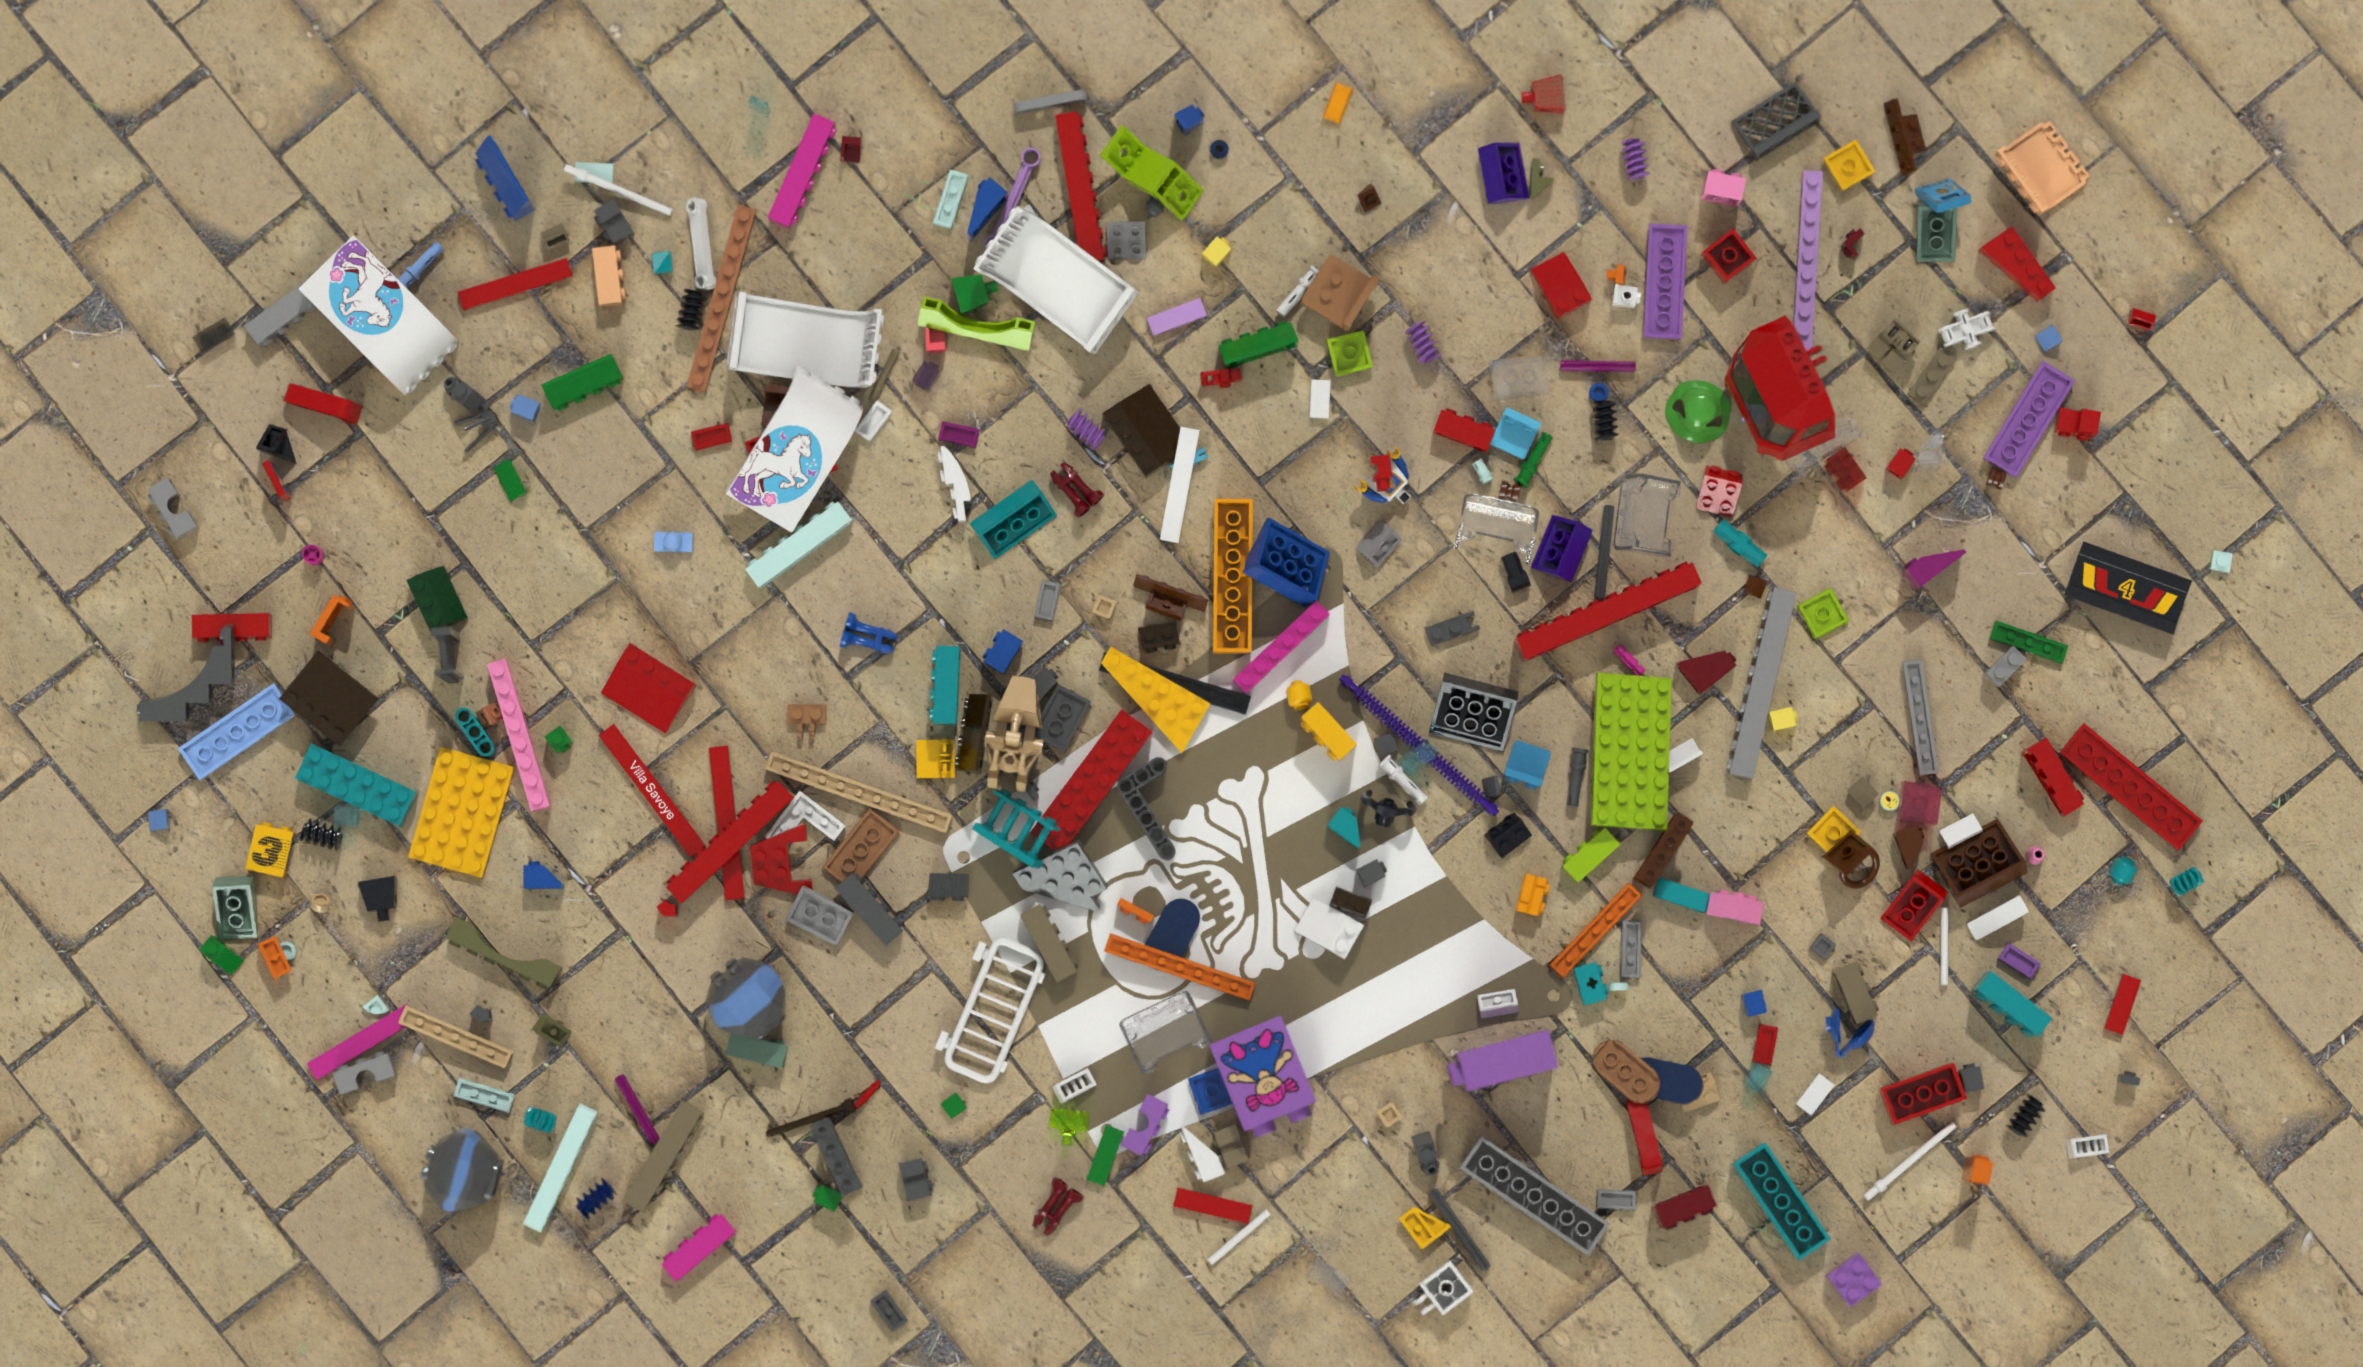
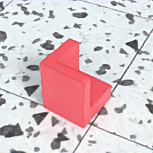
(935, 341)

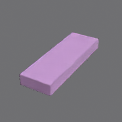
(1176, 317)

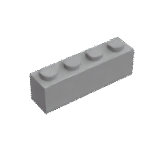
(279, 316)

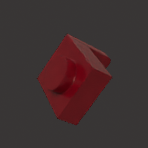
(1852, 237)

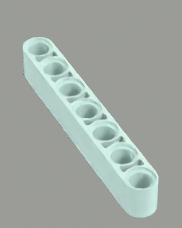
(560, 1168)

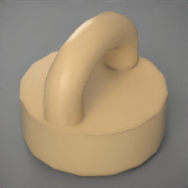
(320, 903)

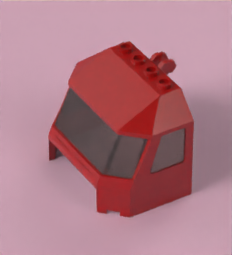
(1781, 391)

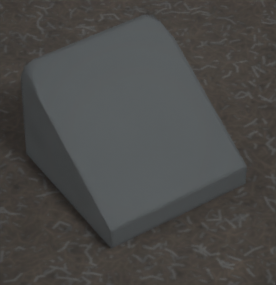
(1491, 786)

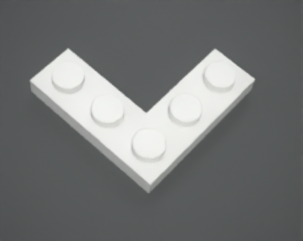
(805, 808)

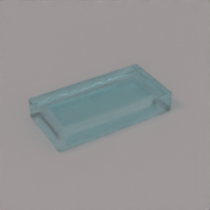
(759, 105)

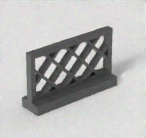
(1785, 134)

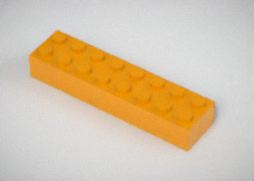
(1231, 586)

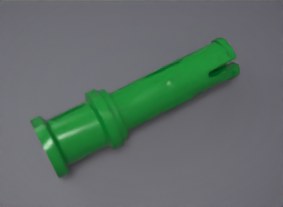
(1529, 467)

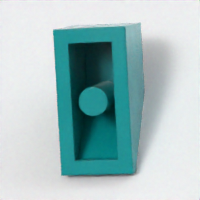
(1346, 826)

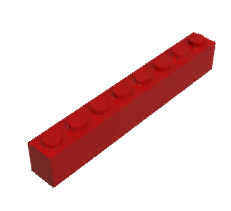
(1078, 184)
(729, 842)

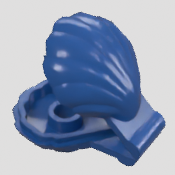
(1860, 1037)

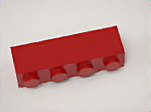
(245, 626)

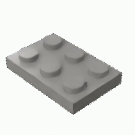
(820, 915)

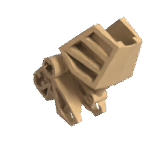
(1017, 706)

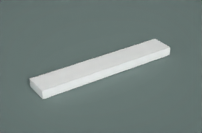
(1179, 484)

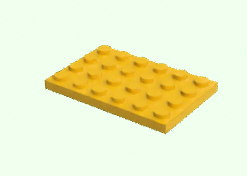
(461, 812)

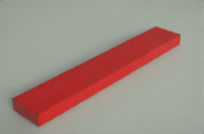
(515, 284)

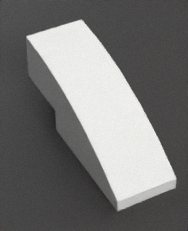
(1997, 917)

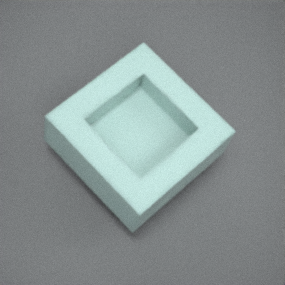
(2220, 561)

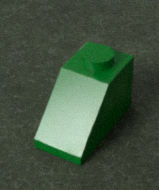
(221, 954)

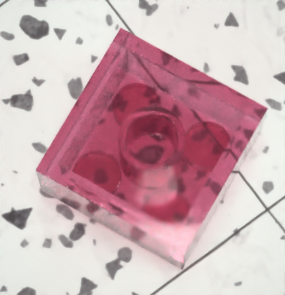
(1919, 803)

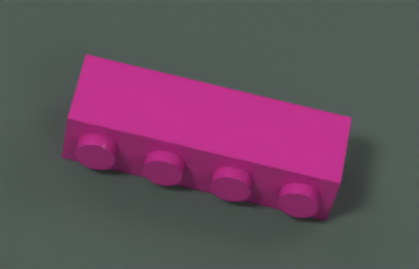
(698, 1247)

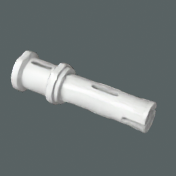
(1299, 291)
(1395, 773)

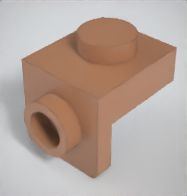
(489, 715)

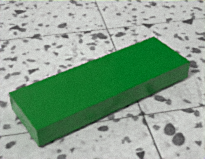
(1105, 1155)

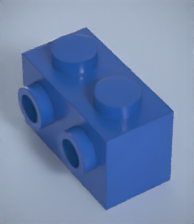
(1003, 651)

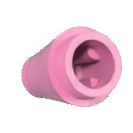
(2030, 855)

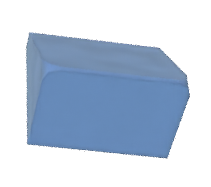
(2048, 338)
(159, 819)

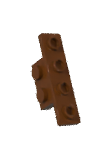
(1905, 135)
(1168, 599)

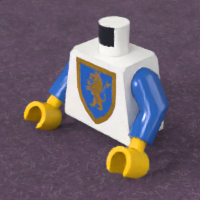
(1396, 484)

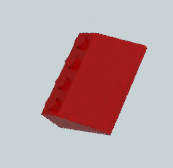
(648, 688)

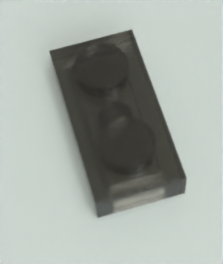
(214, 335)

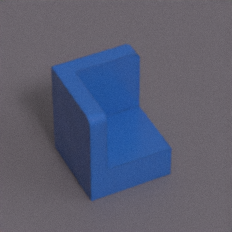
(1754, 1003)

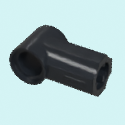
(1517, 576)

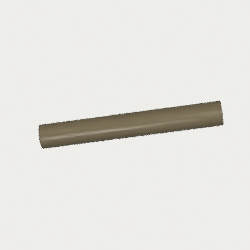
(883, 376)

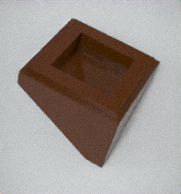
(1369, 198)
(1755, 586)

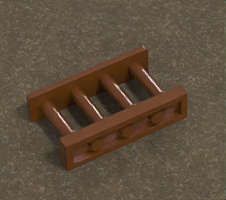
(1663, 850)

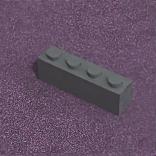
(869, 909)

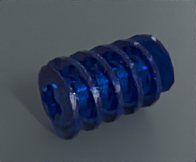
(595, 1198)

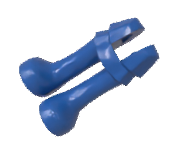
(853, 624)

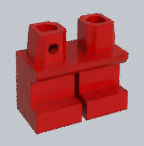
(1383, 471)

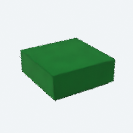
(953, 1105)

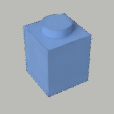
(525, 407)

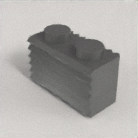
(948, 885)

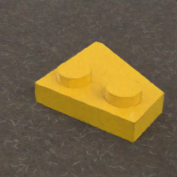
(1423, 1226)

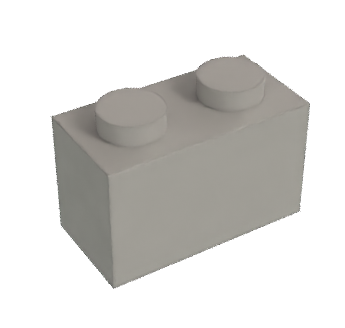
(2004, 666)

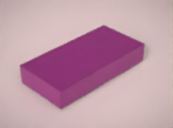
(958, 434)

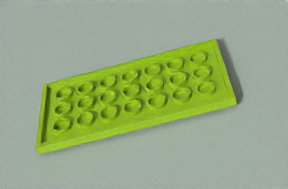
(1631, 751)

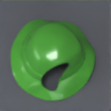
(1701, 405)

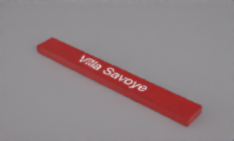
(652, 790)

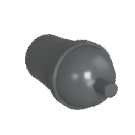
(1154, 207)

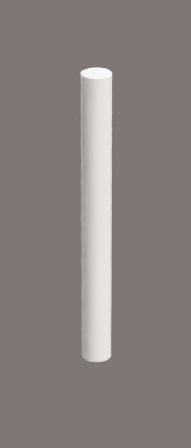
(1944, 947)
(1239, 1236)

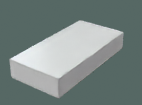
(1320, 399)
(873, 421)
(1960, 831)
(1815, 1094)

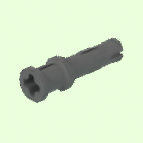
(1577, 766)

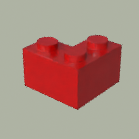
(2077, 423)

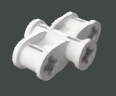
(1966, 329)

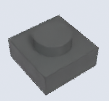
(2128, 1078)

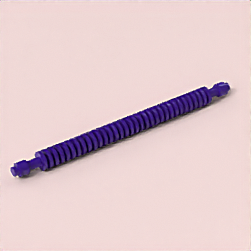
(1347, 681)

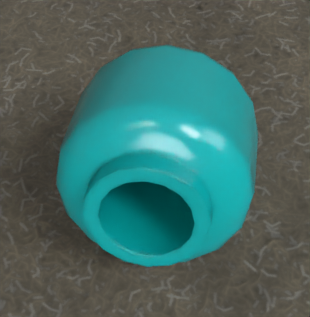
(2123, 870)

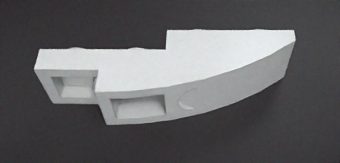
(954, 476)

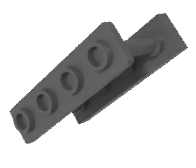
(447, 638)
(836, 1156)

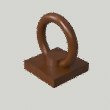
(1848, 855)

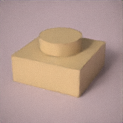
(1104, 607)
(1389, 1114)

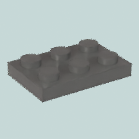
(1062, 717)

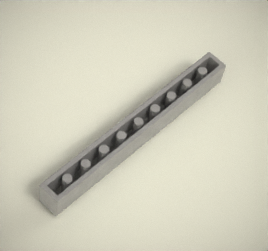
(1762, 683)

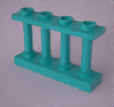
(1001, 838)

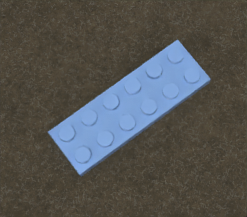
(236, 732)

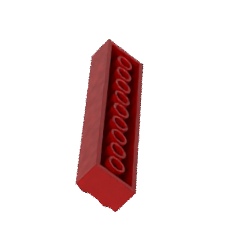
(1605, 613)

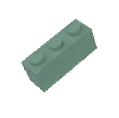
(758, 1050)

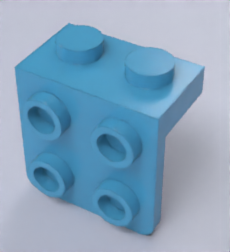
(1527, 764)

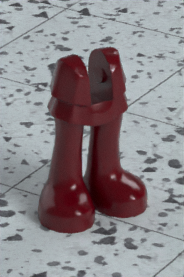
(1081, 506)
(1071, 1197)

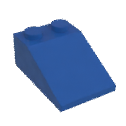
(987, 203)

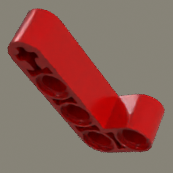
(323, 403)
(1645, 1138)

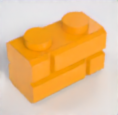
(1532, 895)

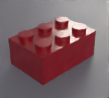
(1684, 1207)

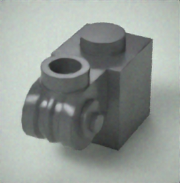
(463, 394)
(1426, 1152)

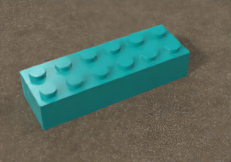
(356, 785)
(1781, 1201)

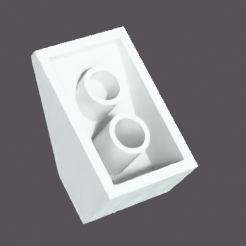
(1329, 928)

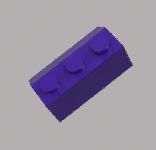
(1503, 173)
(1561, 548)

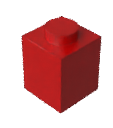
(1900, 463)

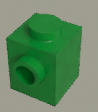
(559, 740)
(827, 1197)

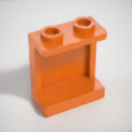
(328, 617)

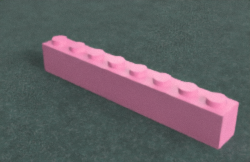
(519, 735)

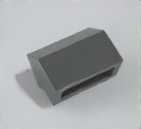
(481, 1014)

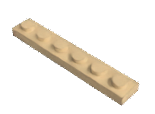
(455, 1037)

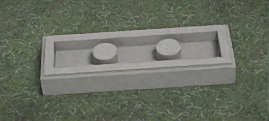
(1631, 949)

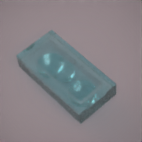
(1417, 757)

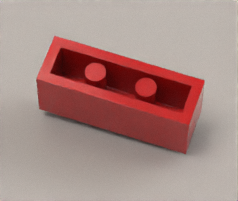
(1464, 430)

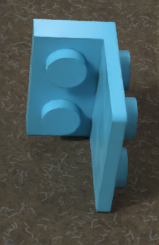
(1515, 433)

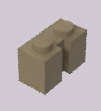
(1231, 1146)

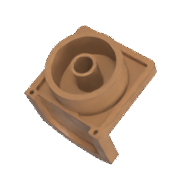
(1339, 292)

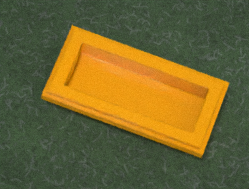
(1337, 103)

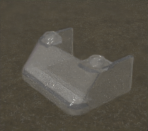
(1498, 520)

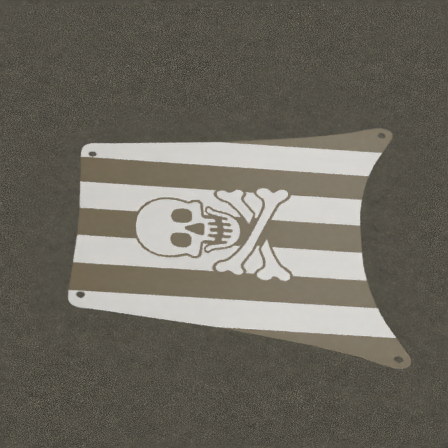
(1251, 854)

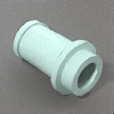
(1482, 471)

